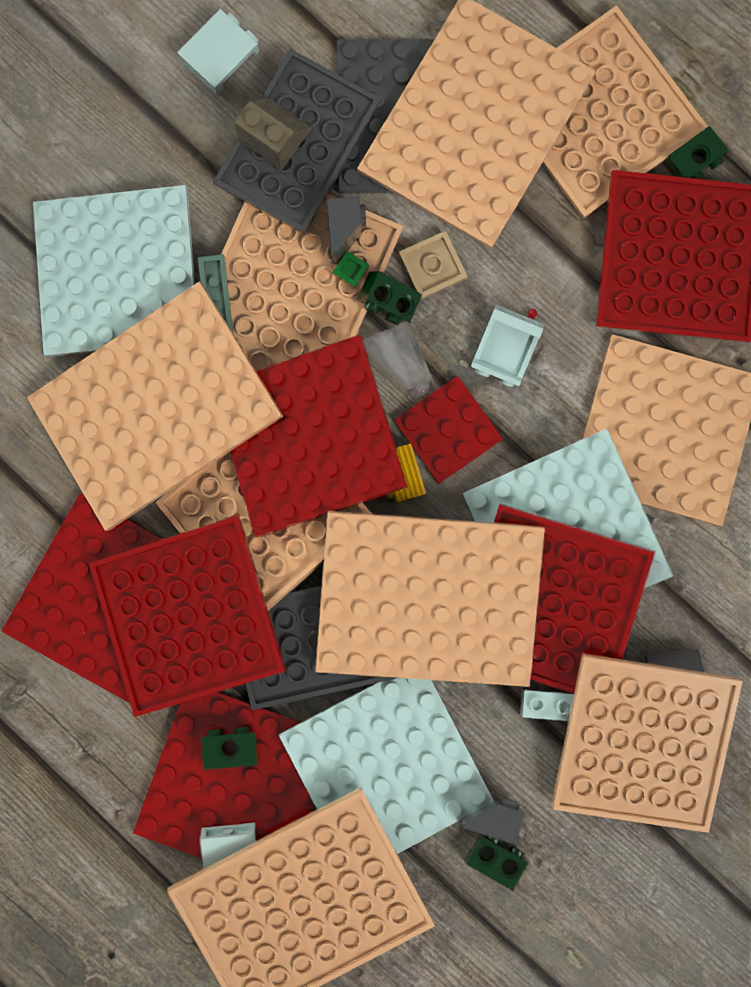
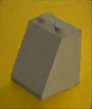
(270, 131)

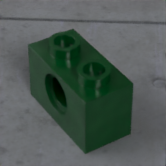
(705, 144)
(216, 758)

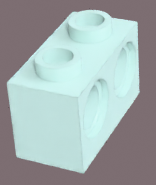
(546, 704)

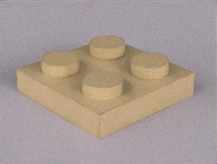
(433, 265)

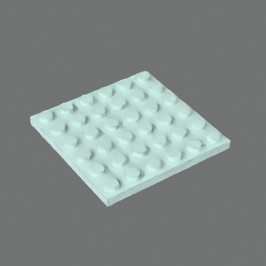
(109, 263)
(578, 487)
(400, 751)

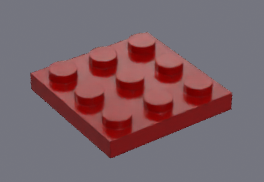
(448, 430)

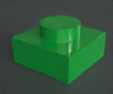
(350, 269)

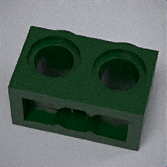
(391, 292)
(493, 866)

